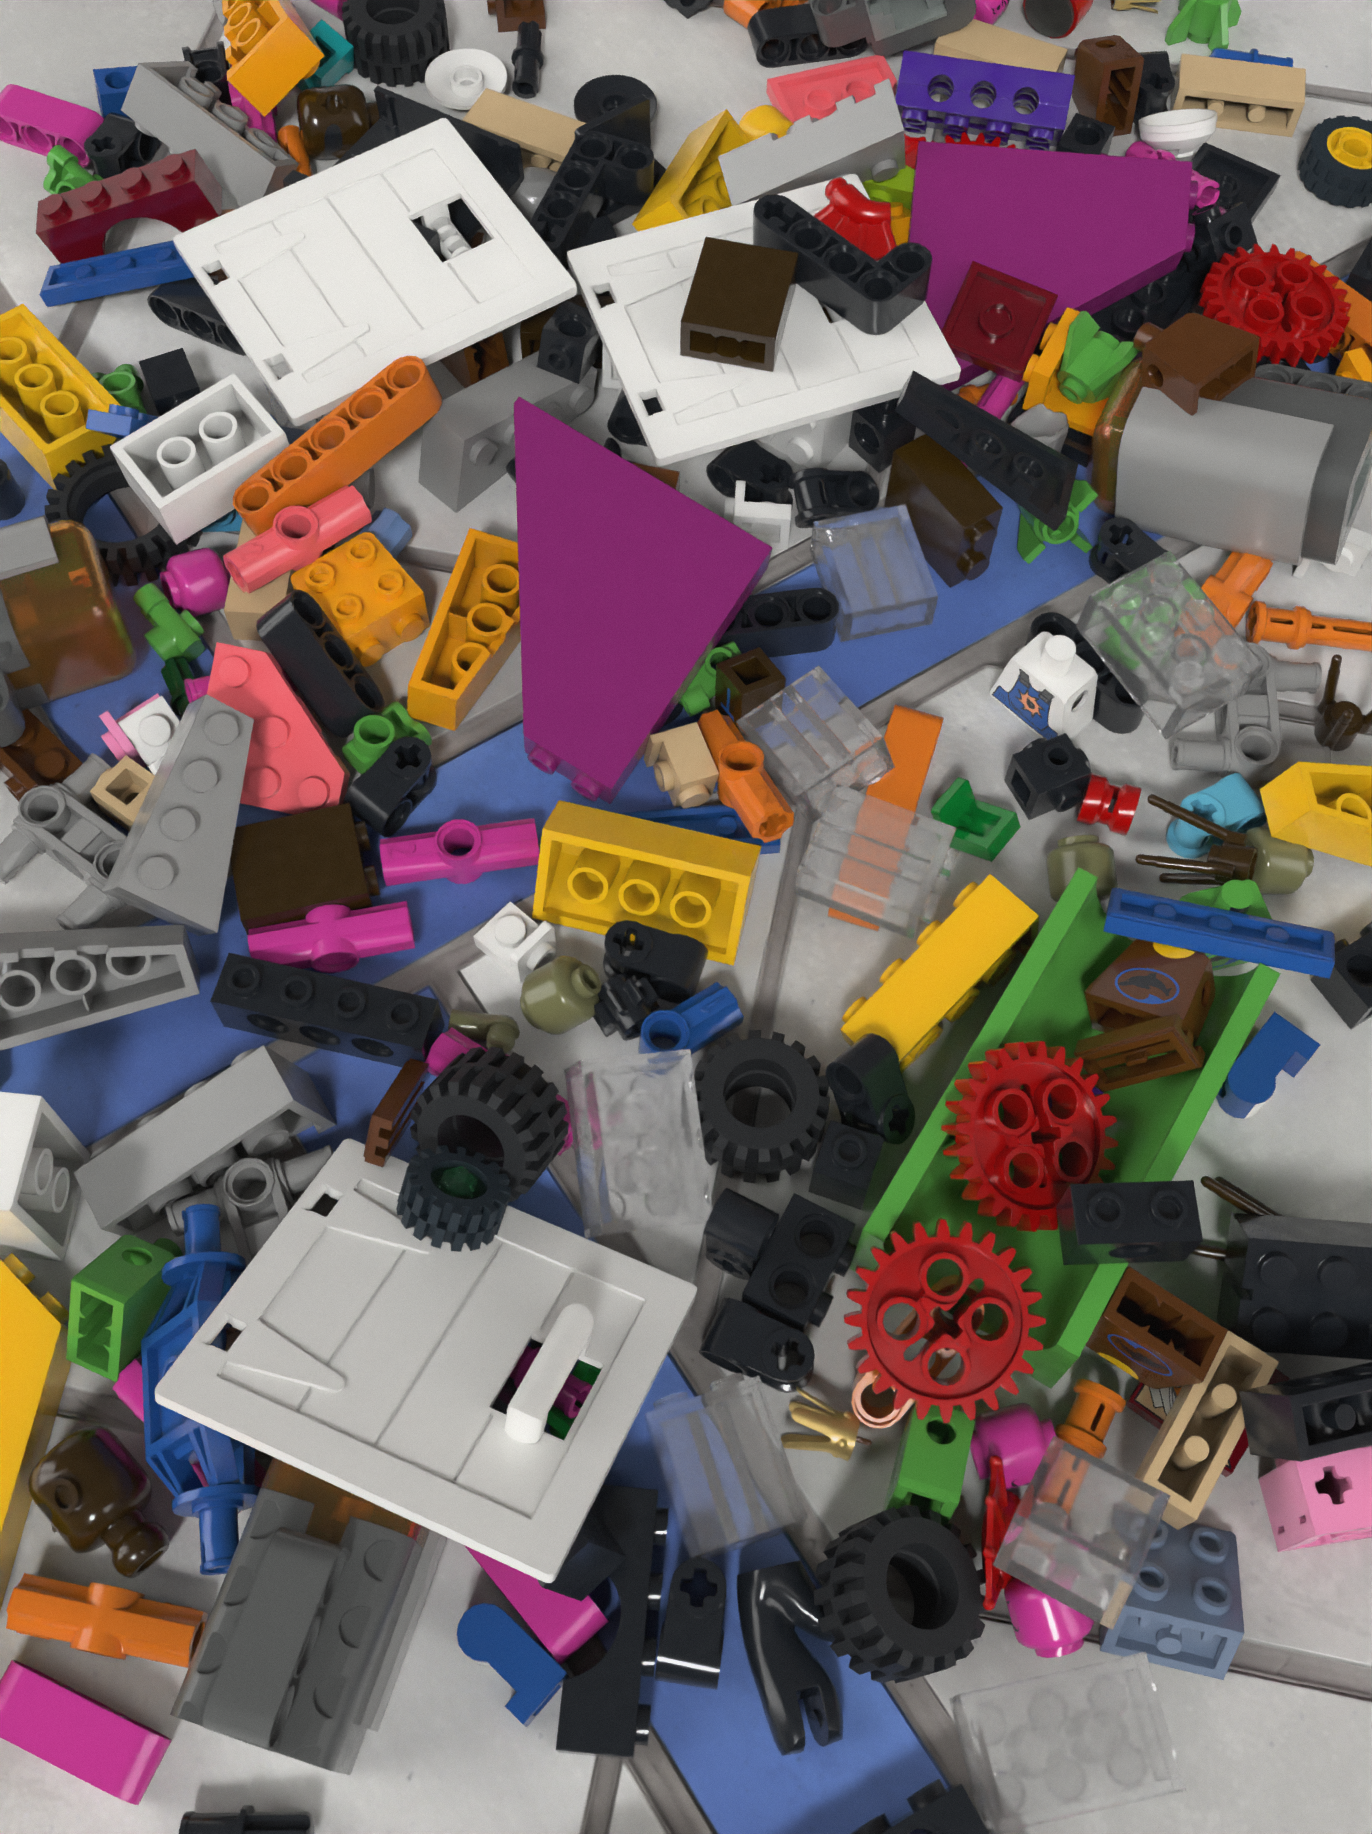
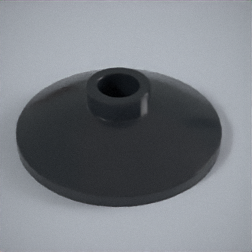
(608, 93)

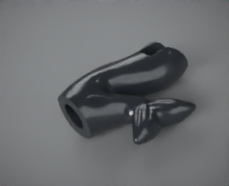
(782, 1666)

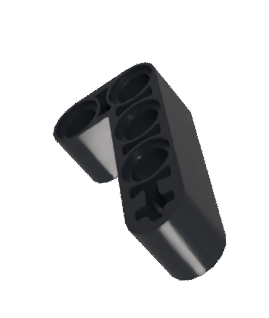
(592, 170)
(841, 275)

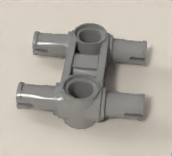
(1252, 727)
(72, 838)
(257, 1218)

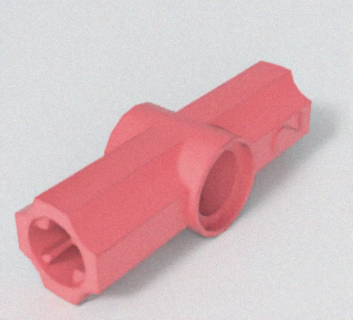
(297, 538)

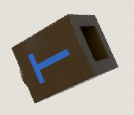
(746, 683)

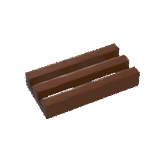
(1134, 1046)
(394, 1112)

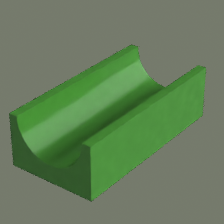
(1152, 1124)

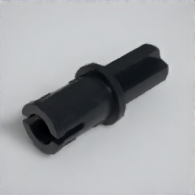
(527, 60)
(247, 1822)

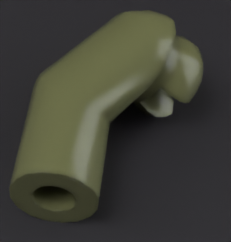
(496, 1029)

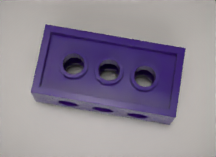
(1000, 85)

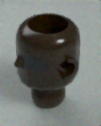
(333, 119)
(97, 1497)

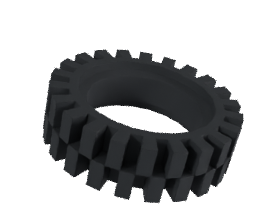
(87, 485)

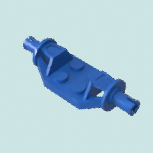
(173, 1440)

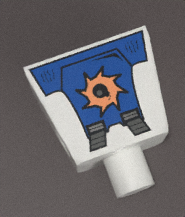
(1048, 687)

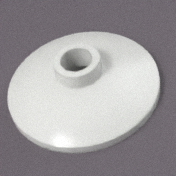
(462, 75)

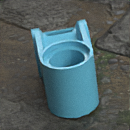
(1225, 803)

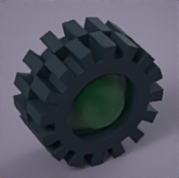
(453, 1198)

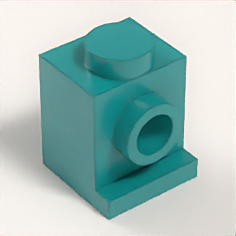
(337, 58)

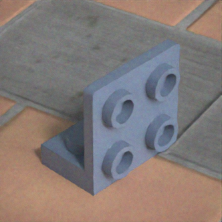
(1183, 1603)

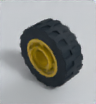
(1339, 161)

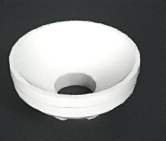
(1178, 130)

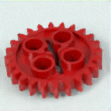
(1278, 300)
(1028, 1133)
(985, 1359)

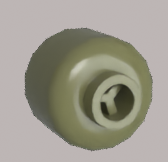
(1087, 854)
(1280, 864)
(560, 995)

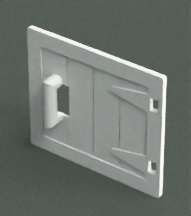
(348, 282)
(716, 405)
(387, 1354)

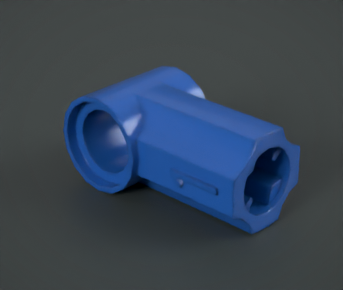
(693, 1022)

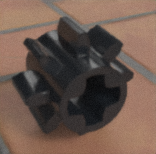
(625, 1005)

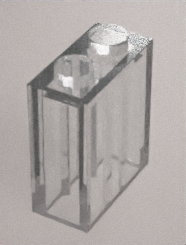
(874, 572)
(814, 741)
(877, 862)
(724, 1467)

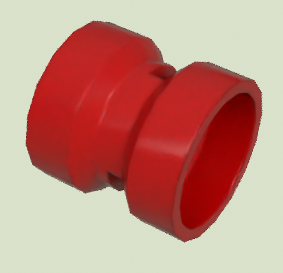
(1097, 801)

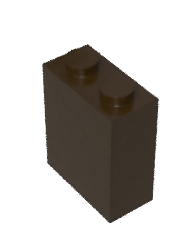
(738, 304)
(947, 508)
(301, 864)

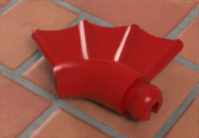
(858, 218)
(996, 1521)

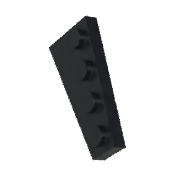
(1000, 453)

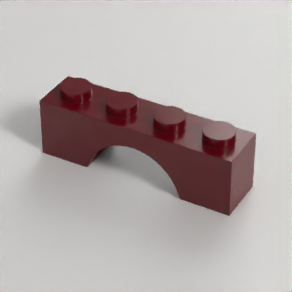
(169, 190)

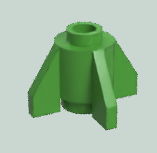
(1204, 22)
(1091, 361)
(1033, 531)

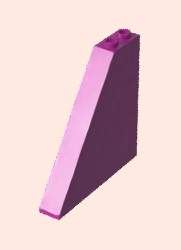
(1051, 219)
(615, 599)

